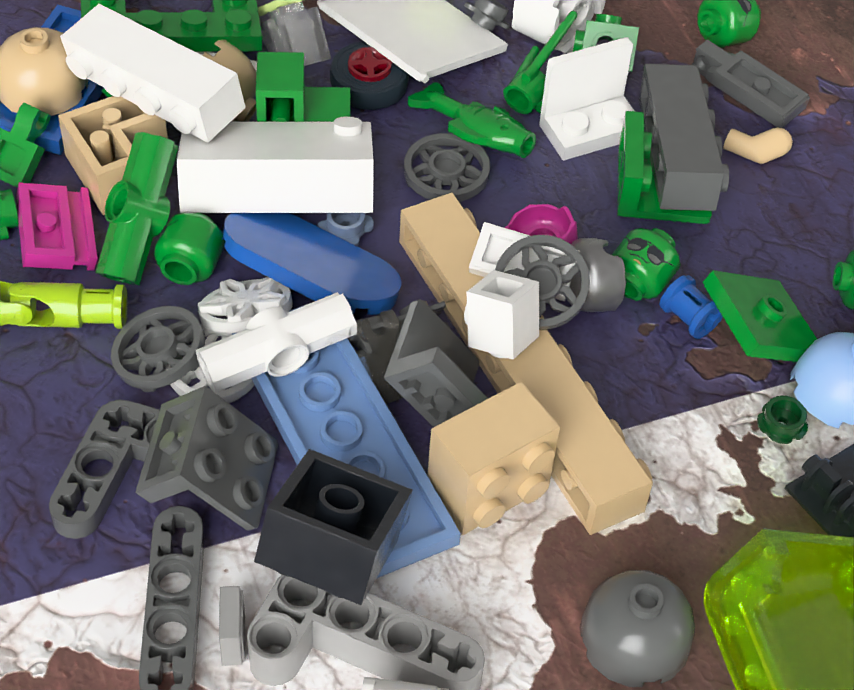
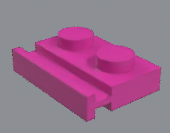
(55, 227)

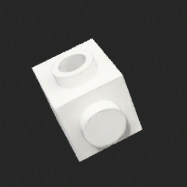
(502, 314)

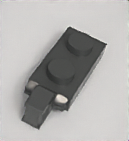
(751, 83)

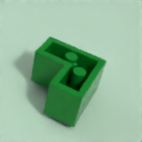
(283, 93)

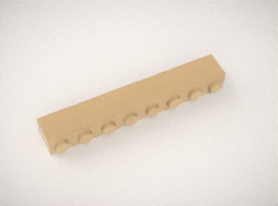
(591, 454)

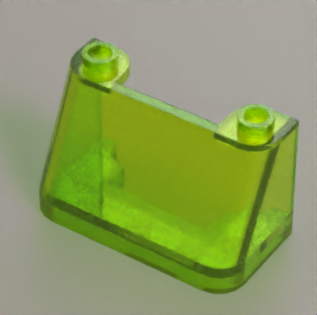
(786, 612)

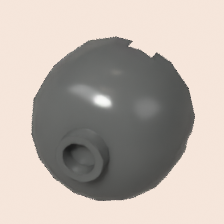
(638, 628)

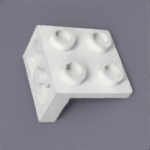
(586, 98)

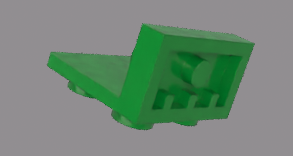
(636, 181)

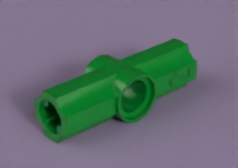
(137, 208)

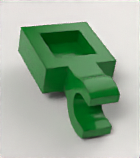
(17, 148)

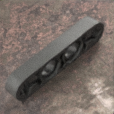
(172, 607)

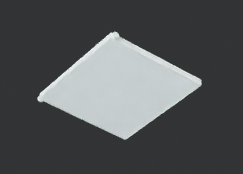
(416, 34)

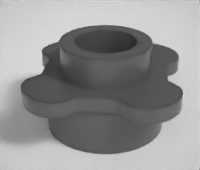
(488, 13)

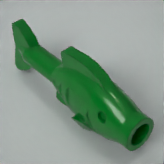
(476, 122)

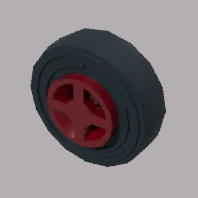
(371, 77)

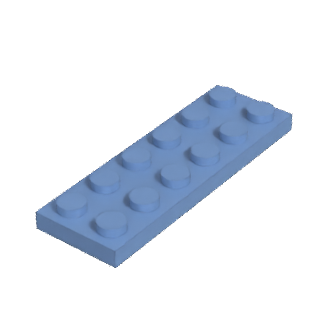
(340, 413)

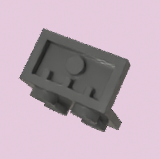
(433, 367)
(212, 452)

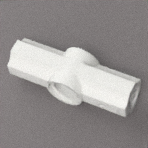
(276, 342)

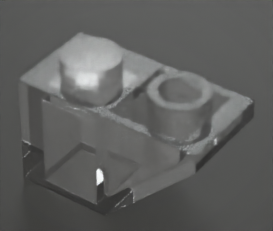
(296, 30)

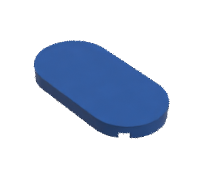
(311, 260)

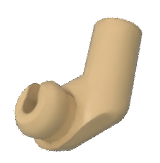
(760, 147)

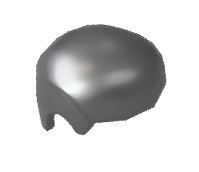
(605, 276)

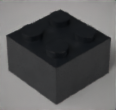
(332, 526)

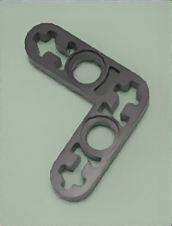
(101, 443)

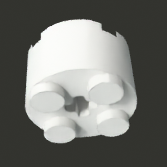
(542, 17)

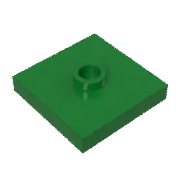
(760, 315)

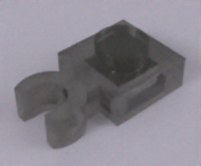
(382, 349)

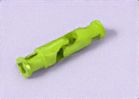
(68, 302)

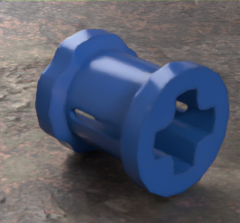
(691, 306)

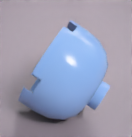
(827, 379)

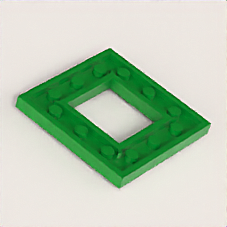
(198, 30)

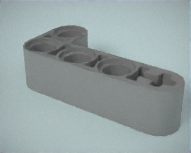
(366, 648)

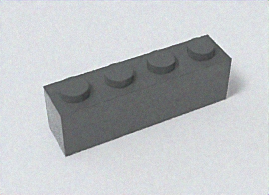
(683, 144)

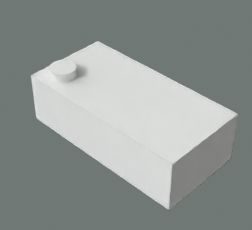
(278, 168)

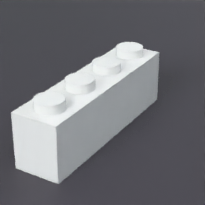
(153, 72)

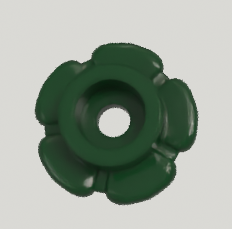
(785, 410)

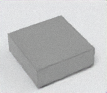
(232, 625)

